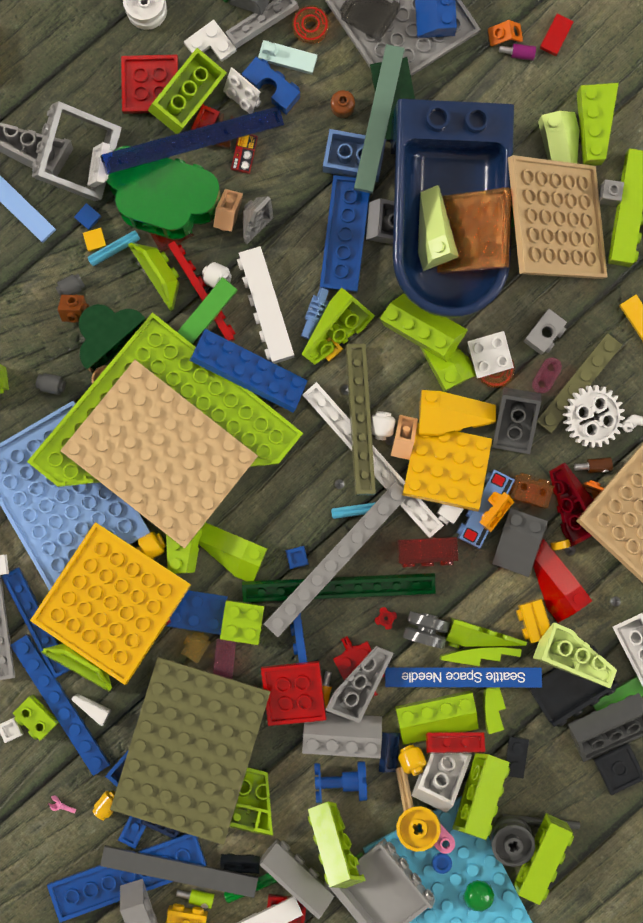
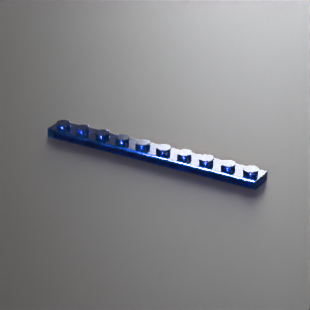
(191, 140)

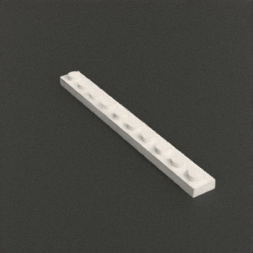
(382, 469)

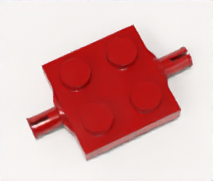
(352, 657)

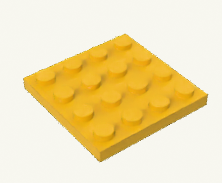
(448, 469)

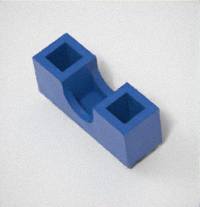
(260, 73)

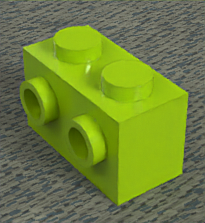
(35, 718)

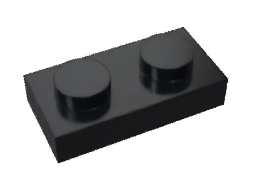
(517, 755)
(240, 863)

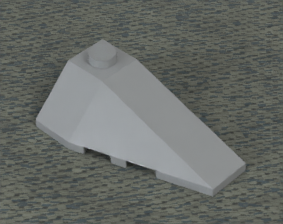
(256, 217)
(357, 690)

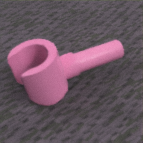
(58, 805)

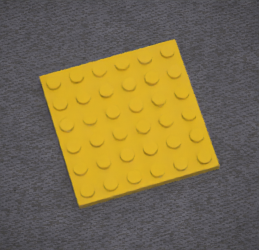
(110, 603)

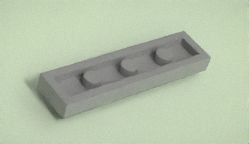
(258, 23)

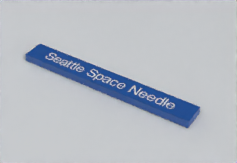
(463, 677)

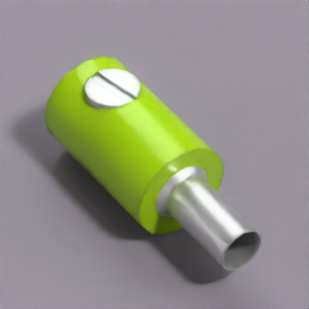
(197, 898)

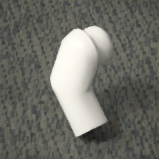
(631, 422)

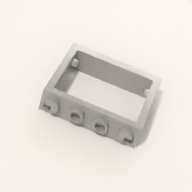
(44, 148)

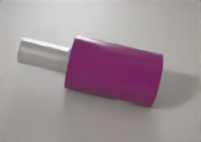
(519, 51)

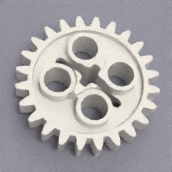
(600, 431)

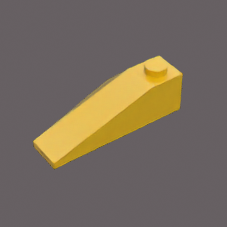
(449, 412)

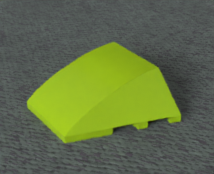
(253, 804)

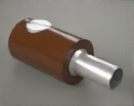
(596, 465)

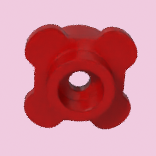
(385, 613)

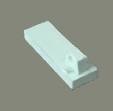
(288, 57)

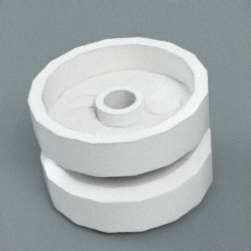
(146, 13)

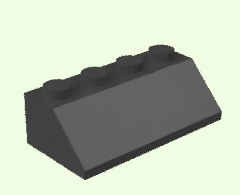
(608, 727)

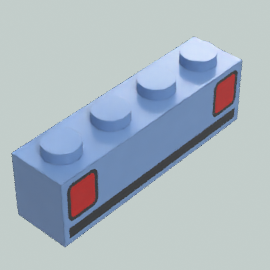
(472, 531)

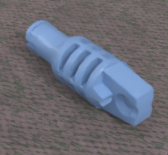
(314, 313)

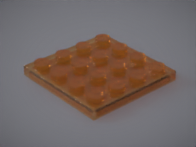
(479, 230)

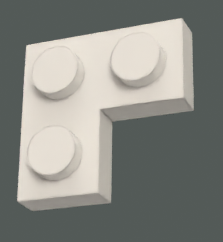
(211, 37)

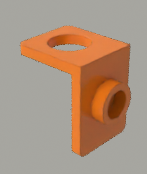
(504, 32)
(593, 488)

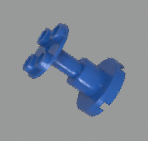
(348, 781)

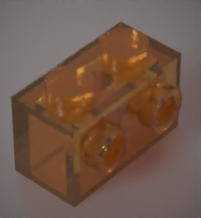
(530, 491)

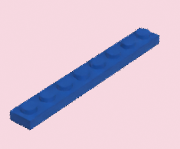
(60, 705)

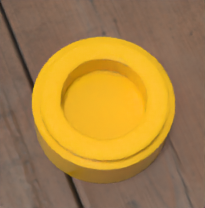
(561, 544)

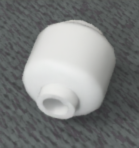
(214, 272)
(382, 425)

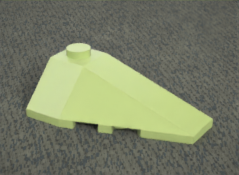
(567, 652)

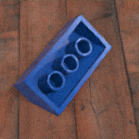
(435, 18)

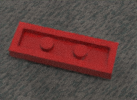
(455, 742)

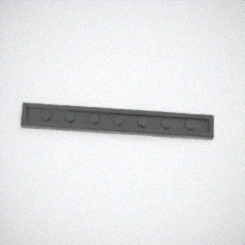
(179, 871)

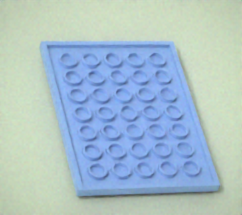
(55, 518)

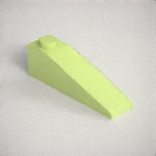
(560, 136)
(435, 234)

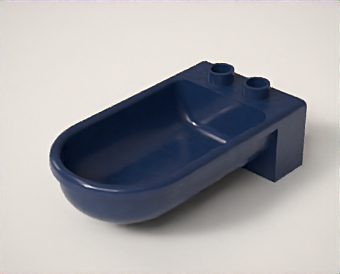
(461, 151)

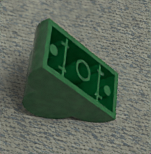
(106, 333)

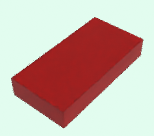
(556, 34)

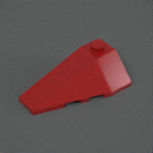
(559, 588)

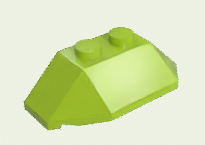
(158, 271)
(75, 662)

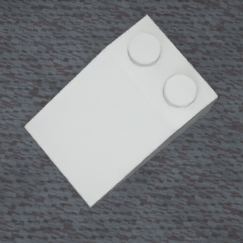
(441, 779)

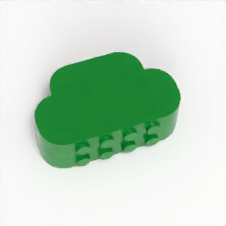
(165, 196)

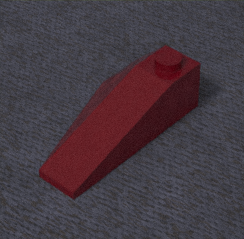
(572, 502)

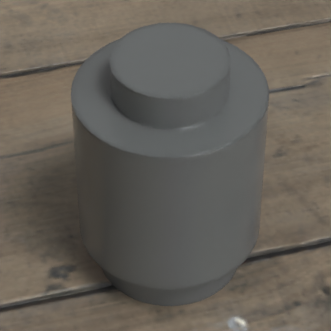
(70, 285)
(50, 383)

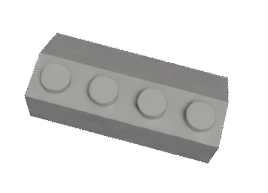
(344, 737)
(297, 877)

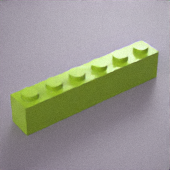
(628, 212)

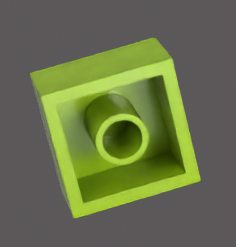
(242, 622)

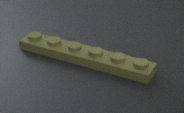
(582, 377)

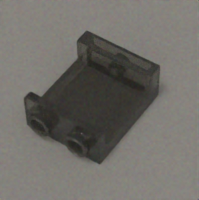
(370, 16)

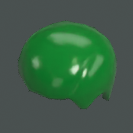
(478, 895)

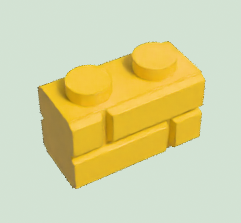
(534, 620)

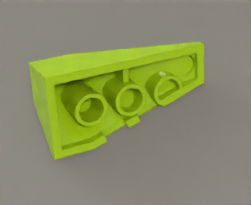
(233, 552)
(472, 635)

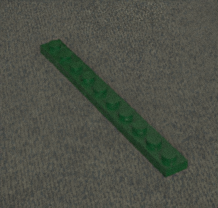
(343, 587)

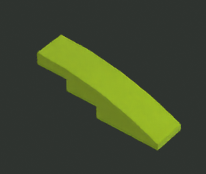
(473, 655)

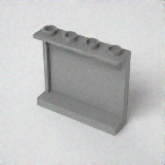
(390, 889)

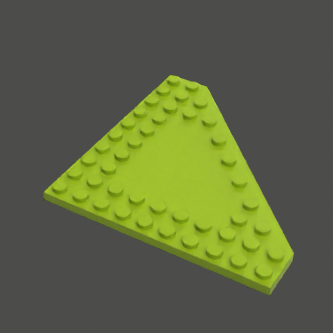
(168, 357)

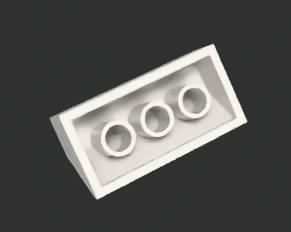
(631, 638)

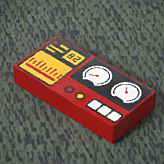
(244, 154)

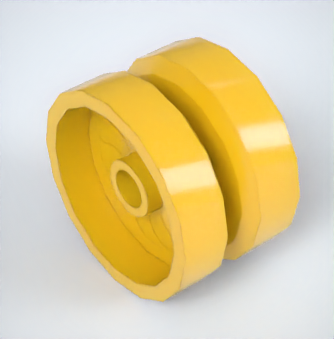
(416, 840)

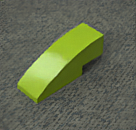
(492, 704)

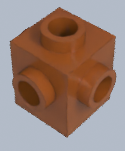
(71, 307)

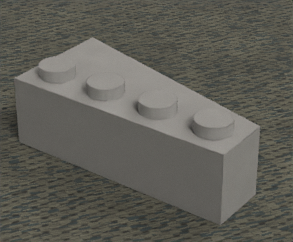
(23, 145)
(135, 903)

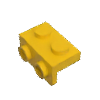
(179, 914)

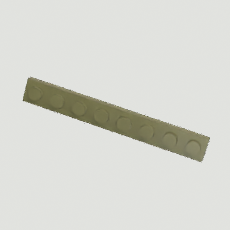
(360, 419)

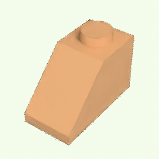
(227, 210)
(404, 437)

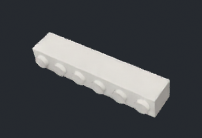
(266, 305)

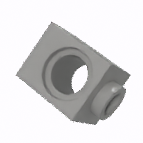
(611, 192)

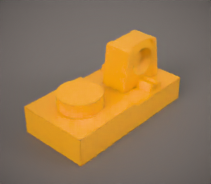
(501, 504)

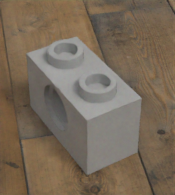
(549, 321)

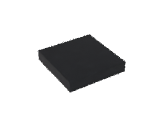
(619, 769)

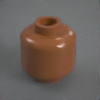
(342, 104)

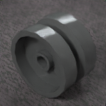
(427, 627)
(512, 840)

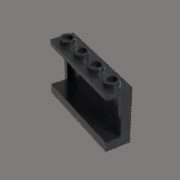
(567, 694)

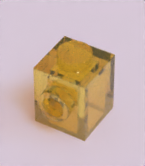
(195, 646)

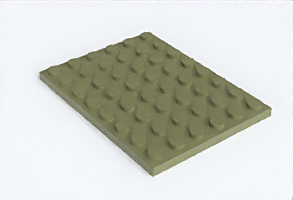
(190, 750)

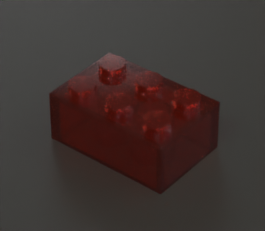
(427, 551)

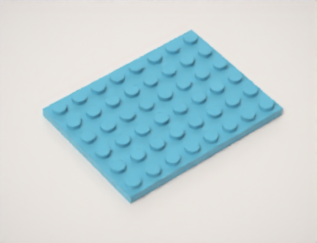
(471, 861)

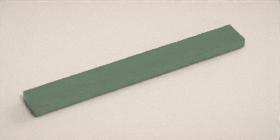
(379, 119)

